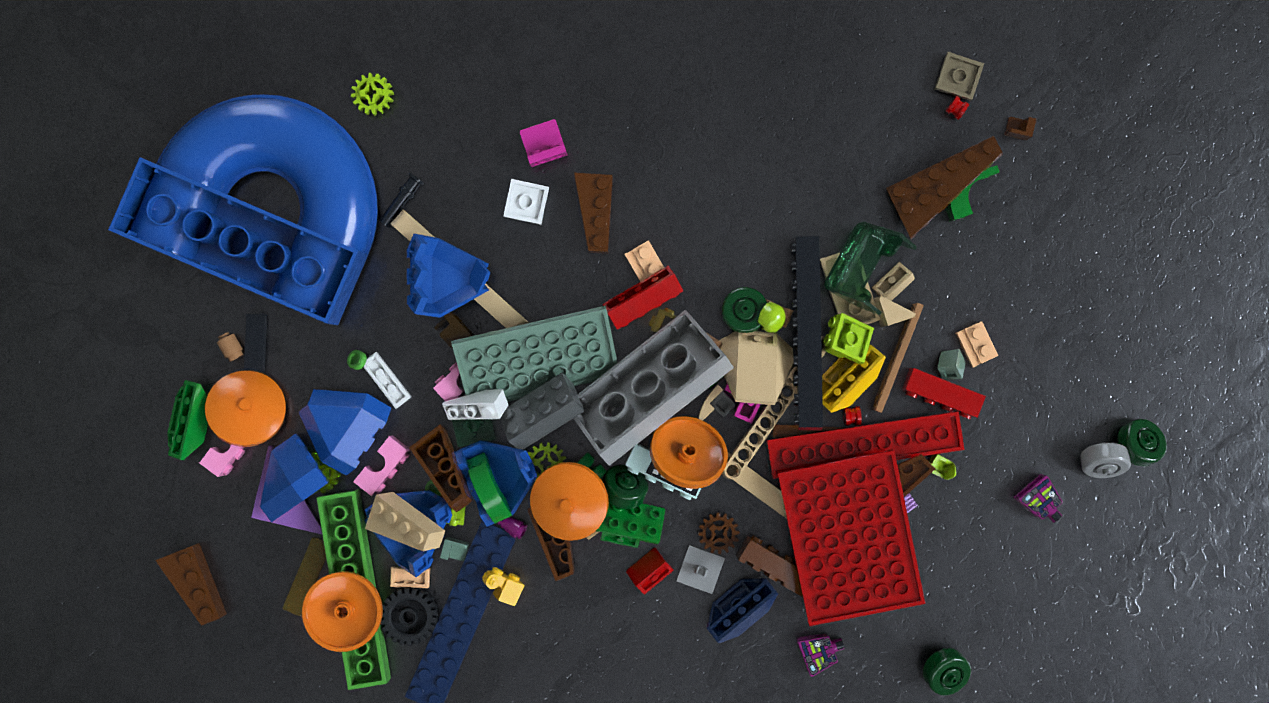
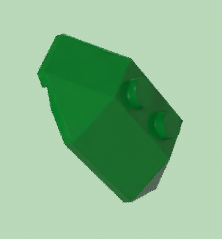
(187, 420)

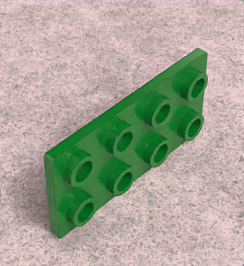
(632, 525)

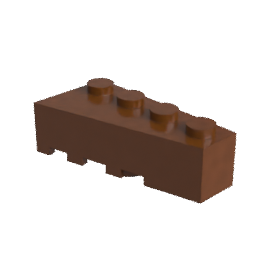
(595, 206)
(439, 462)
(556, 550)
(770, 562)
(194, 583)

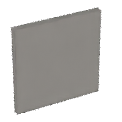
(700, 569)

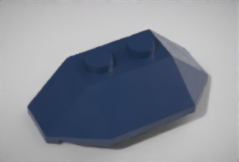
(740, 608)

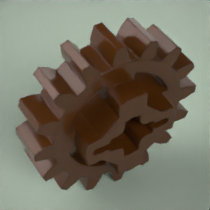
(724, 538)

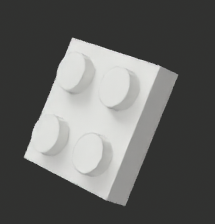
(526, 201)

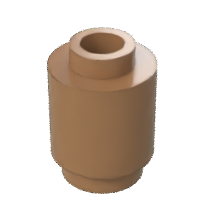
(230, 346)

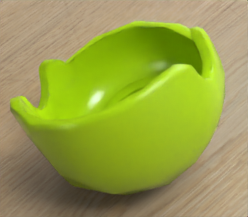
(772, 317)

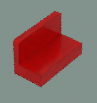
(649, 571)

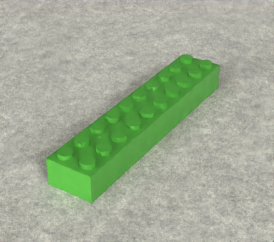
(349, 551)

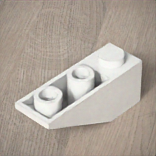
(479, 405)

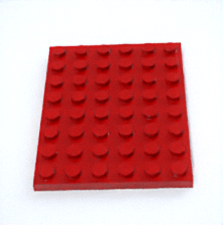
(851, 537)

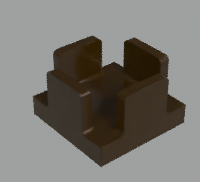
(455, 330)

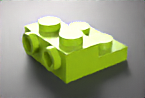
(848, 338)

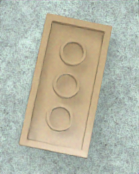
(844, 306)

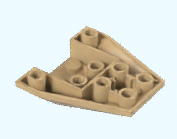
(759, 365)

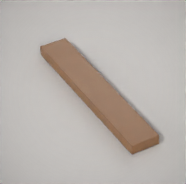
(896, 359)

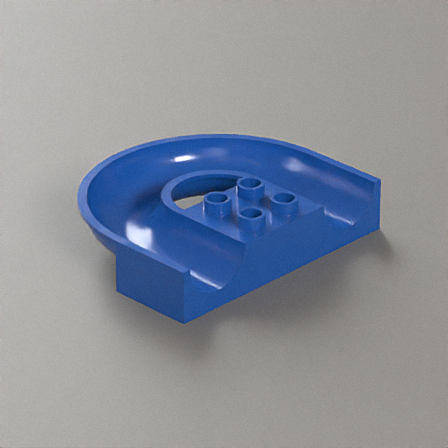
(188, 215)

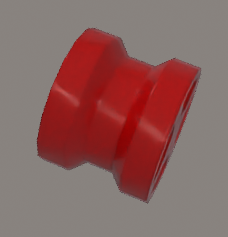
(957, 107)
(852, 416)

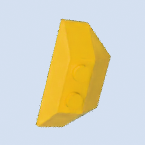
(848, 379)

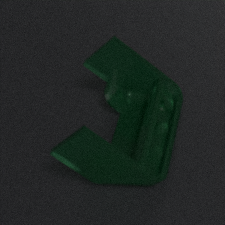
(859, 260)

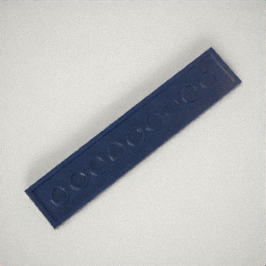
(460, 616)

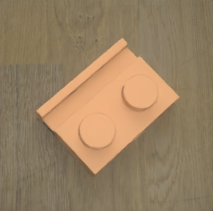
(644, 261)
(976, 344)

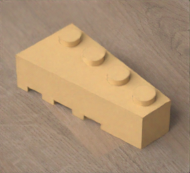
(403, 523)

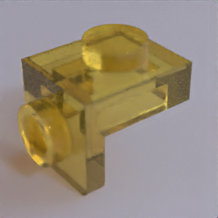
(656, 321)

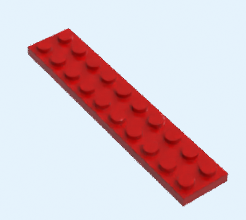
(906, 437)

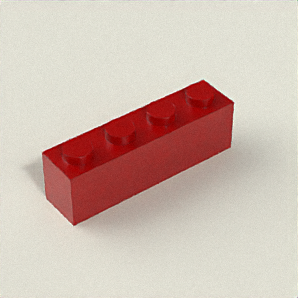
(643, 297)
(944, 393)

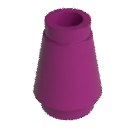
(514, 527)

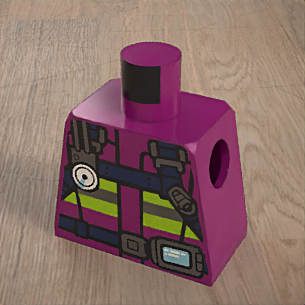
(1041, 498)
(819, 651)

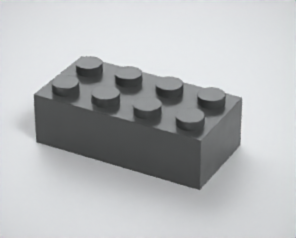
(541, 412)

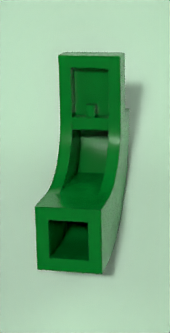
(960, 205)
(487, 488)

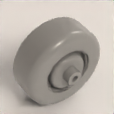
(1105, 460)

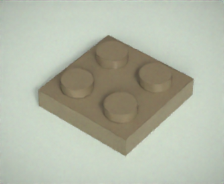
(959, 76)

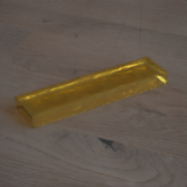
(305, 576)

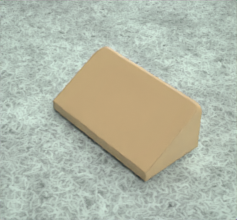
(894, 282)

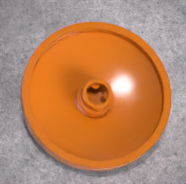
(245, 408)
(688, 452)
(569, 501)
(342, 611)

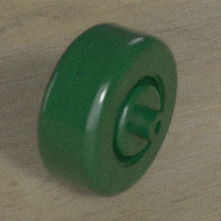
(742, 310)
(1143, 441)
(624, 487)
(946, 671)

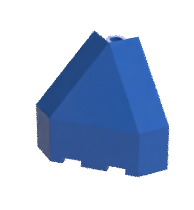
(442, 276)
(343, 426)
(511, 470)
(290, 478)
(407, 557)

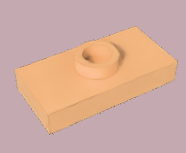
(402, 578)

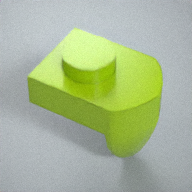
(943, 467)

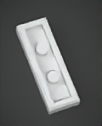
(386, 380)

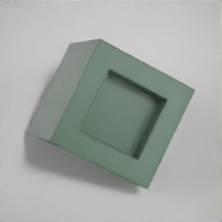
(951, 364)
(454, 549)

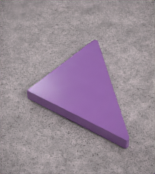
(298, 517)

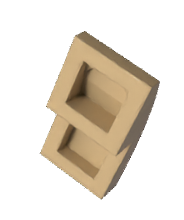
(706, 407)

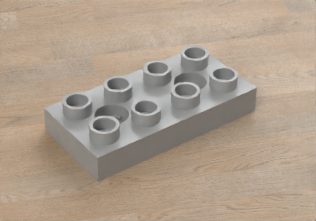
(650, 386)

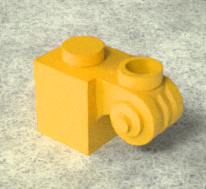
(506, 586)

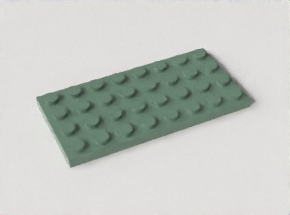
(536, 352)

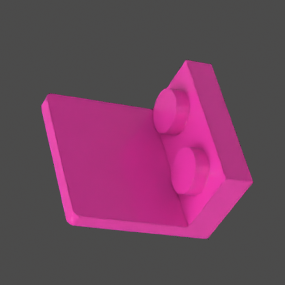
(543, 143)

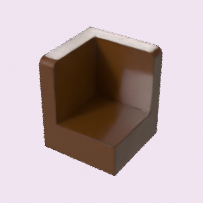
(1020, 128)

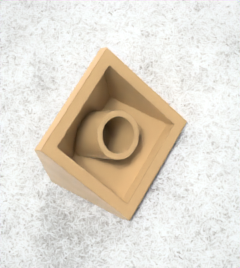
(891, 312)

